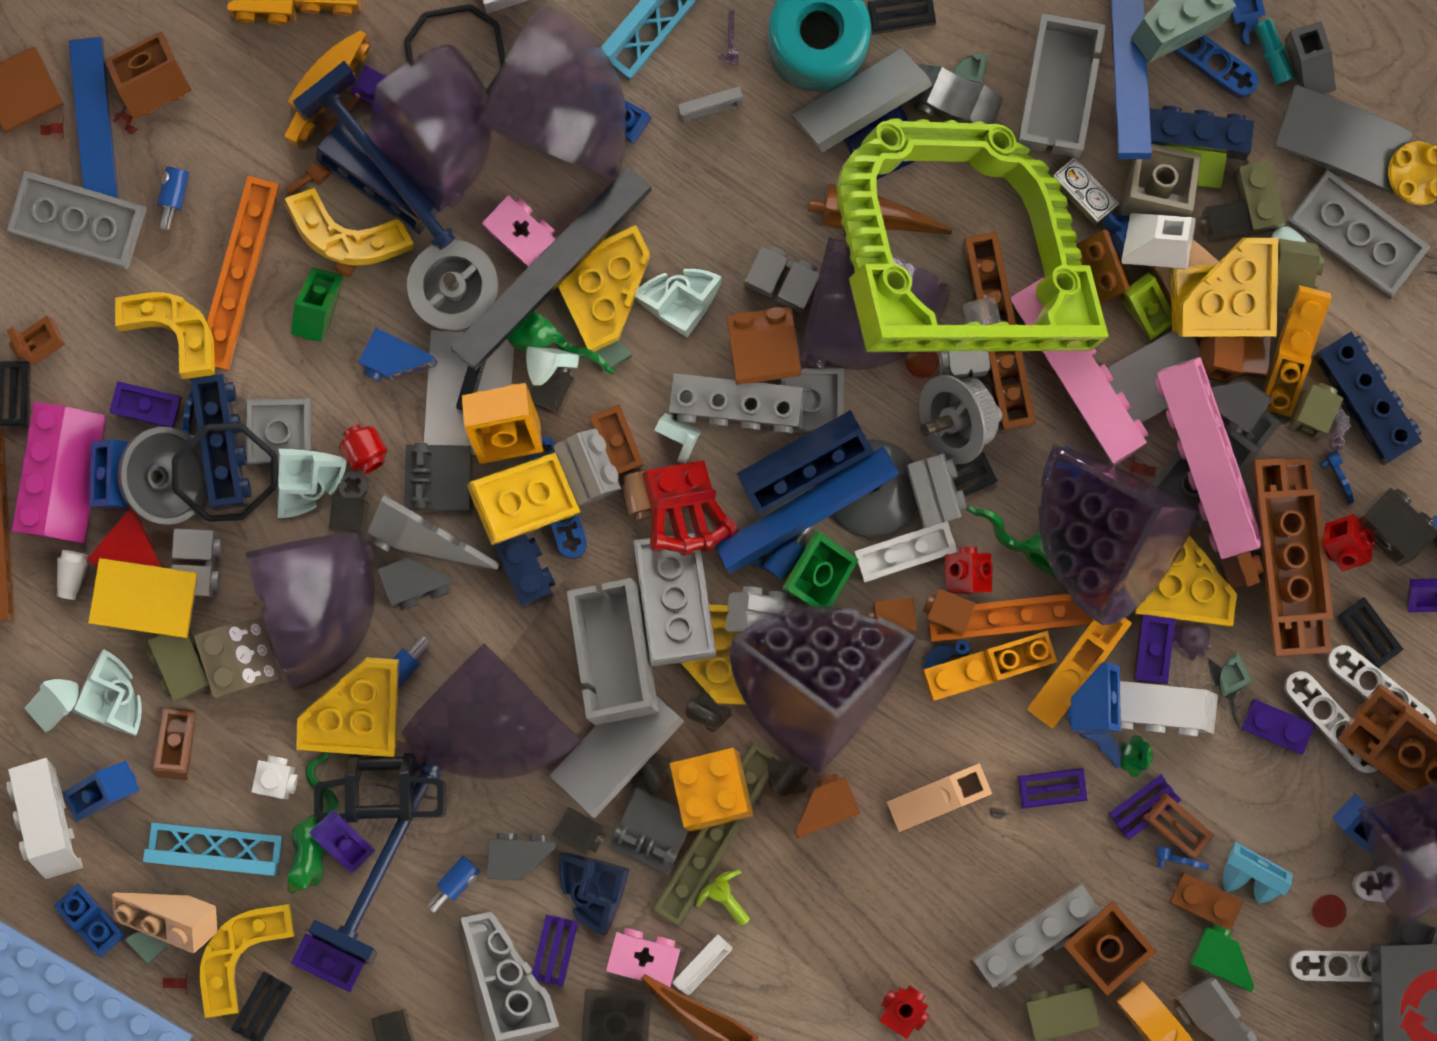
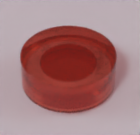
(922, 364)
(1329, 910)

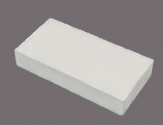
(702, 965)

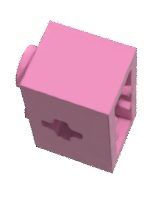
(502, 226)
(625, 964)

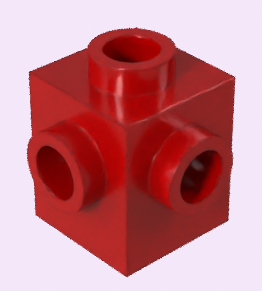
(1348, 542)
(968, 571)
(904, 1023)

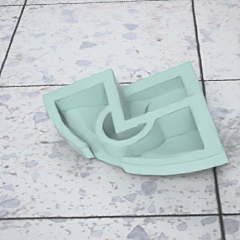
(681, 298)
(304, 479)
(109, 696)

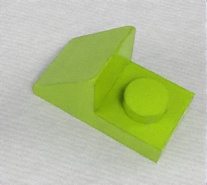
(1148, 306)

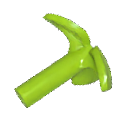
(721, 892)

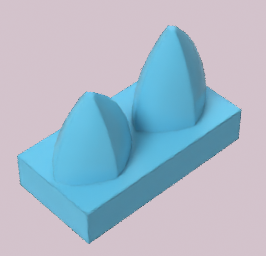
(1244, 864)

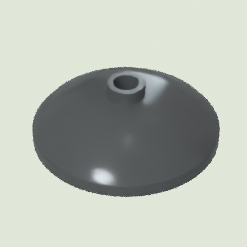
(154, 452)
(886, 509)

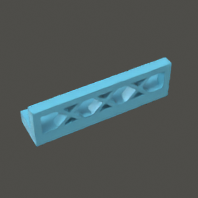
(630, 27)
(207, 861)

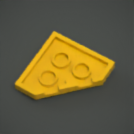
(605, 287)
(1236, 294)
(1192, 591)
(716, 674)
(355, 713)

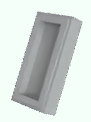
(710, 104)

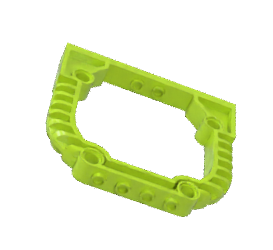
(886, 307)

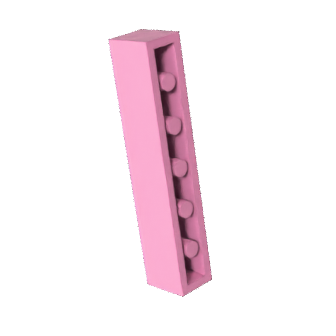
(1089, 389)
(1209, 457)

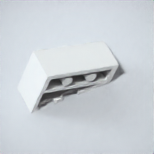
(1167, 707)
(42, 818)

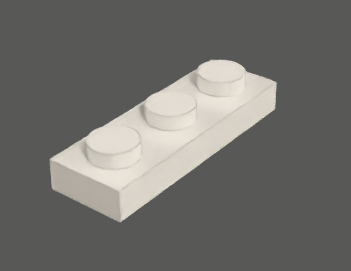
(905, 551)

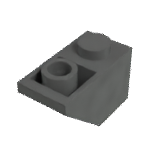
(1312, 58)
(1241, 404)
(410, 580)
(516, 858)

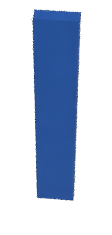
(1130, 82)
(93, 115)
(807, 510)

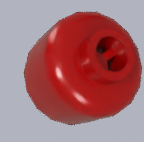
(363, 449)

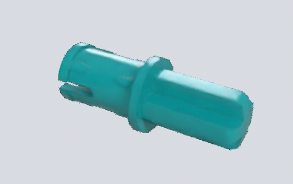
(1274, 51)

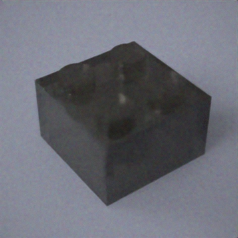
(1397, 526)
(616, 1015)

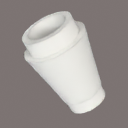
(70, 573)

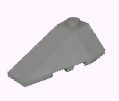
(410, 533)
(505, 990)
(1212, 1012)

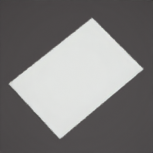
(442, 420)

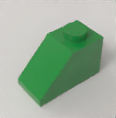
(316, 304)
(1221, 957)

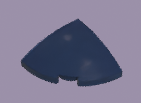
(594, 888)

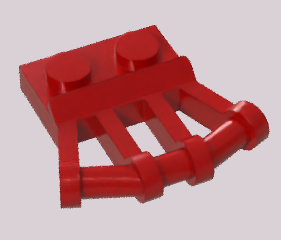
(681, 488)

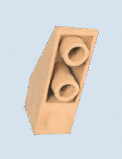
(939, 797)
(170, 918)

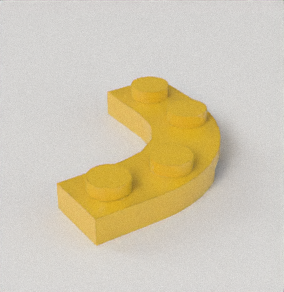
(344, 244)
(177, 316)
(226, 947)

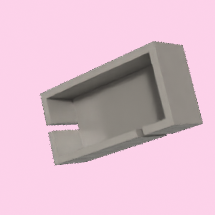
(1061, 85)
(612, 652)

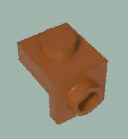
(36, 341)
(1243, 569)

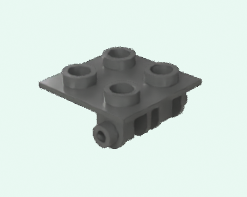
(437, 477)
(650, 831)

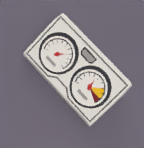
(1085, 191)

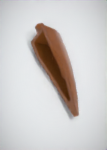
(894, 215)
(696, 1018)

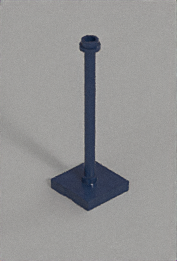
(327, 94)
(346, 935)

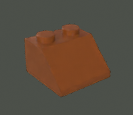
(147, 75)
(763, 345)
(827, 806)
(1109, 949)

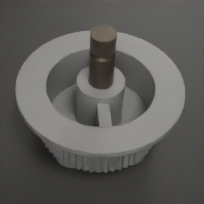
(452, 285)
(958, 417)

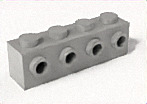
(747, 404)
(1034, 936)

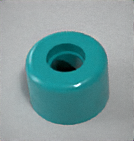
(818, 68)

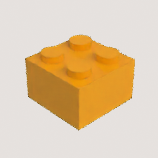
(502, 423)
(711, 789)

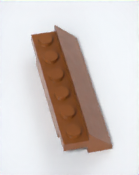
(1293, 556)
(1394, 739)

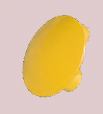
(1414, 173)

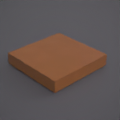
(25, 90)

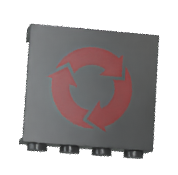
(1403, 992)

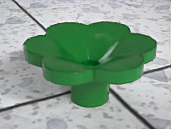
(1136, 756)

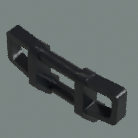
(404, 811)

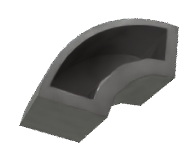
(956, 98)

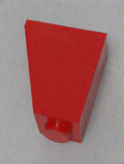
(128, 543)

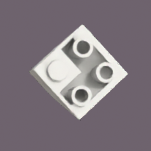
(1158, 240)

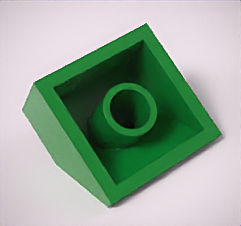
(820, 572)

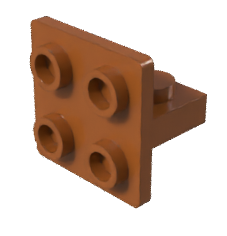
(1106, 266)

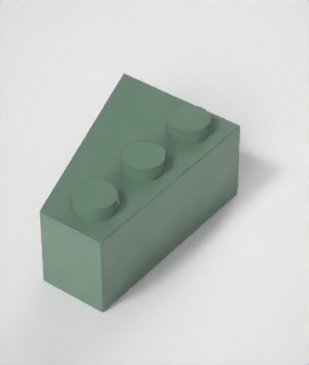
(1177, 23)

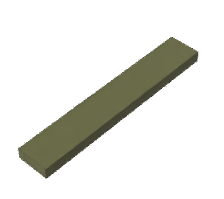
(710, 846)

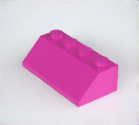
(57, 473)

